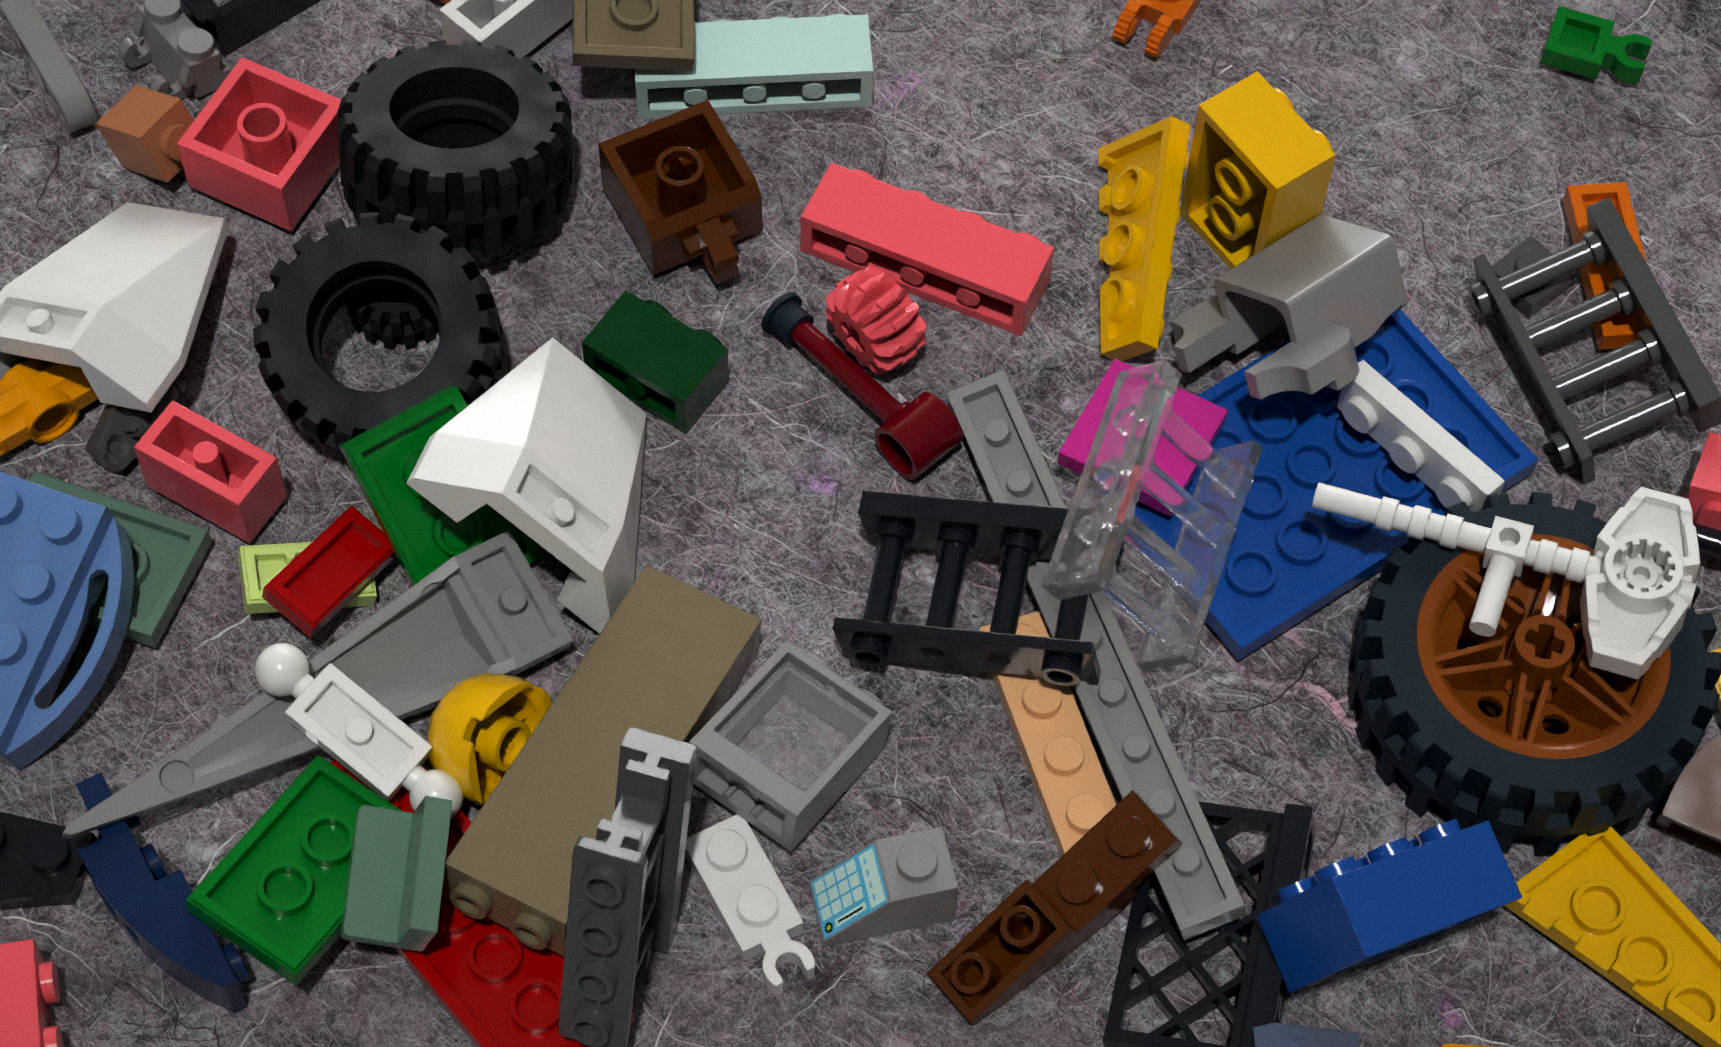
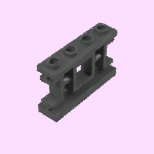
(626, 888)

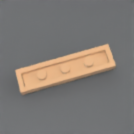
(1054, 747)

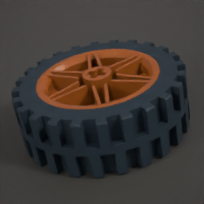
(1506, 769)

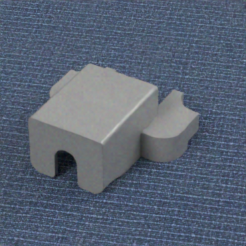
(1321, 280)

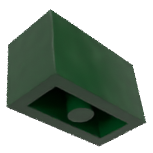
(657, 360)

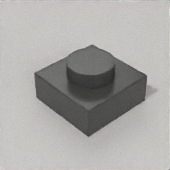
(1536, 299)

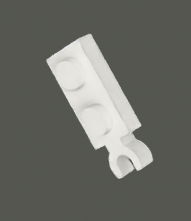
(749, 898)

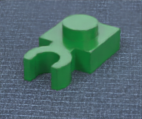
(1585, 44)

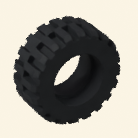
(443, 96)
(353, 264)

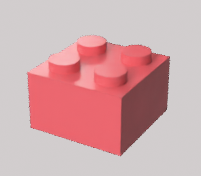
(263, 144)

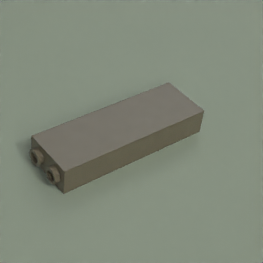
(655, 667)

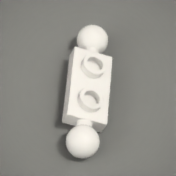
(354, 728)

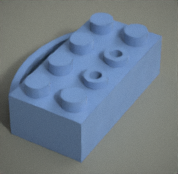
(51, 575)

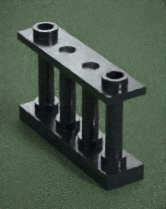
(959, 530)

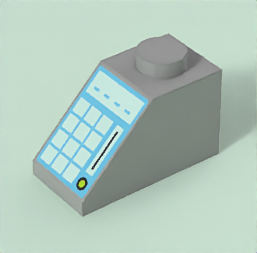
(886, 888)

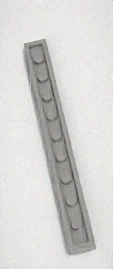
(1120, 705)

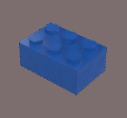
(1386, 904)

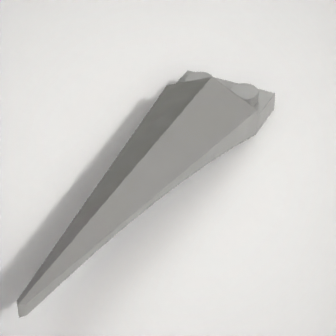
(457, 622)

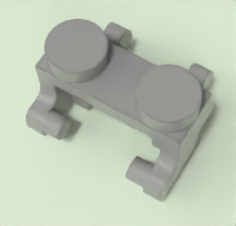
(176, 49)

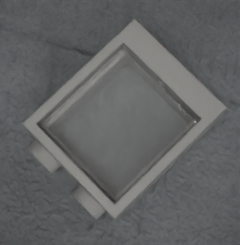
(789, 744)

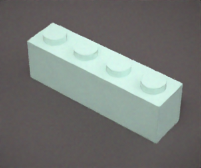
(767, 67)

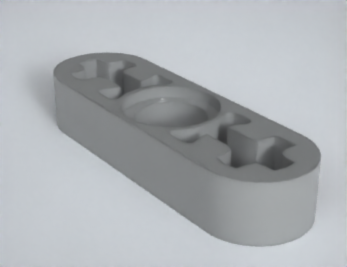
(48, 64)

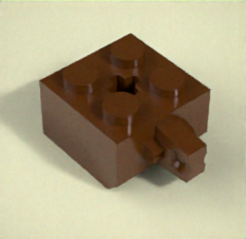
(683, 190)

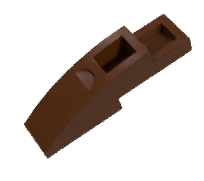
(1057, 912)

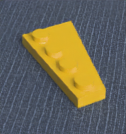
(1142, 219)
(1629, 928)

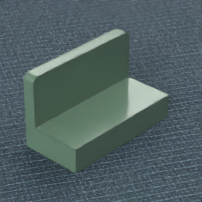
(397, 875)

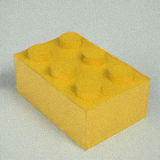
(1253, 170)

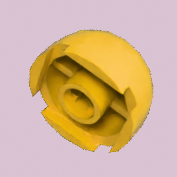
(483, 729)

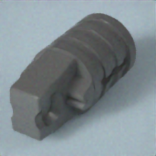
(123, 427)

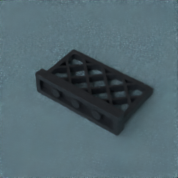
(1261, 984)

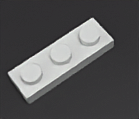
(1416, 441)

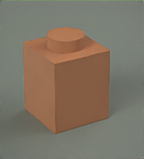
(146, 131)

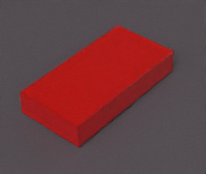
(329, 572)

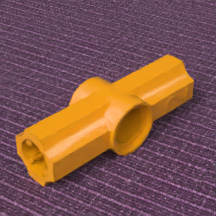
(40, 402)

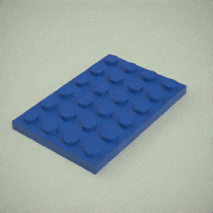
(1298, 557)

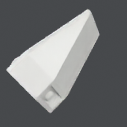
(117, 302)
(558, 462)

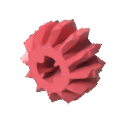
(876, 319)

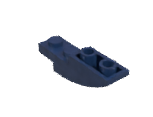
(154, 909)

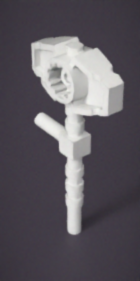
(1632, 584)

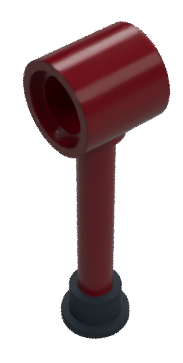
(912, 432)

